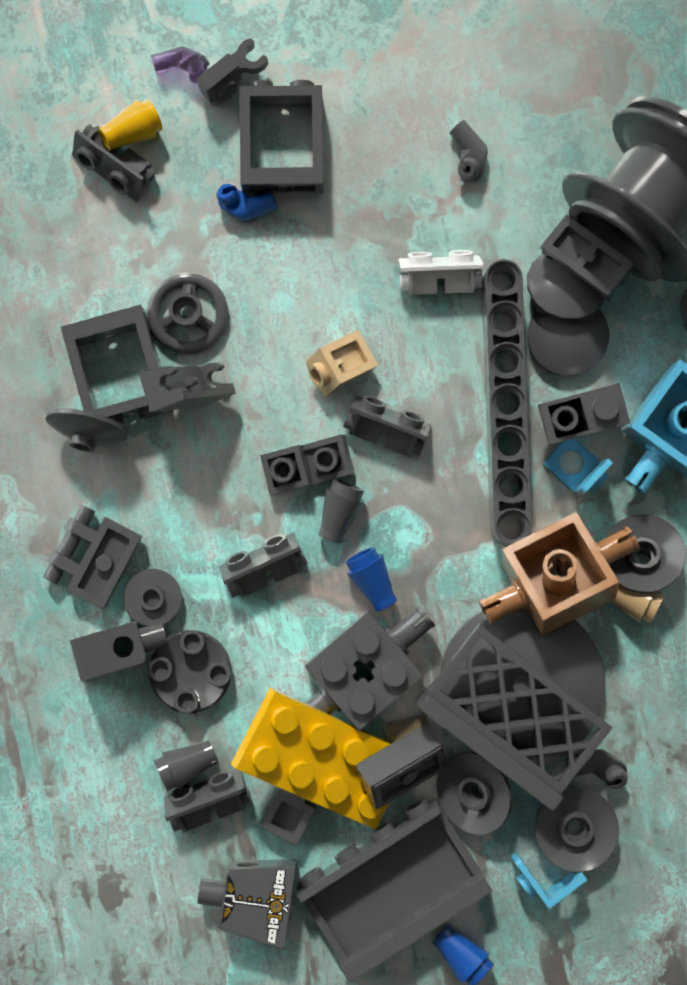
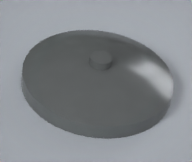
(562, 655)

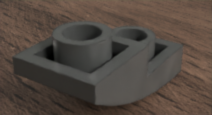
(307, 464)

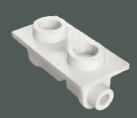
(456, 271)

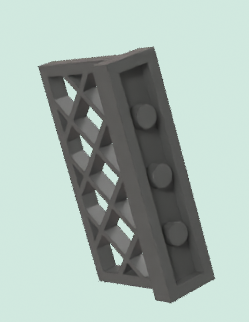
(491, 745)

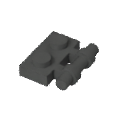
(102, 564)

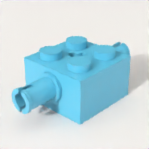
(658, 429)

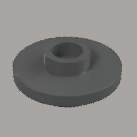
(152, 597)

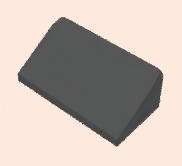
(401, 766)

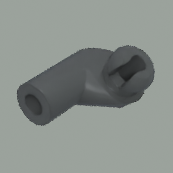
(473, 151)
(606, 768)

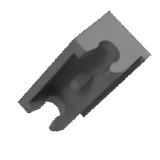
(587, 257)
(183, 387)

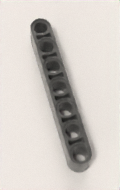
(511, 383)

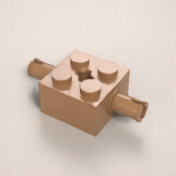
(570, 551)

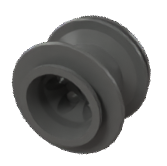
(644, 196)

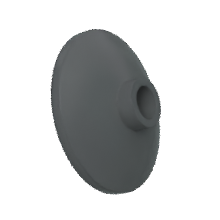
(86, 428)
(663, 547)
(462, 800)
(587, 847)

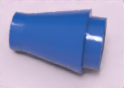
(371, 576)
(463, 956)

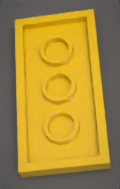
(310, 756)

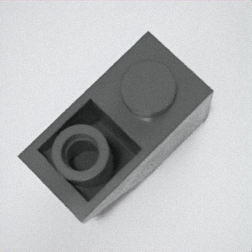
(584, 414)

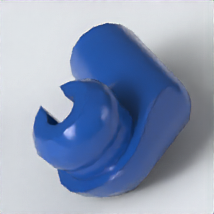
(242, 205)

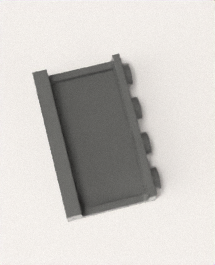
(392, 888)

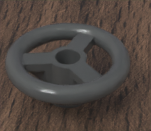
(187, 298)

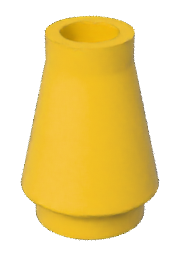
(132, 125)

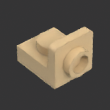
(340, 362)

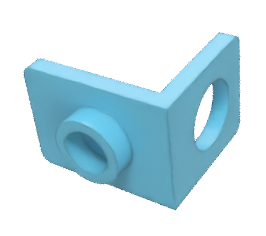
(590, 476)
(555, 892)

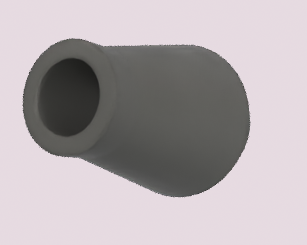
(340, 507)
(184, 764)

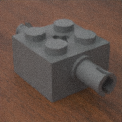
(391, 674)

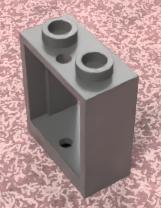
(286, 179)
(101, 328)

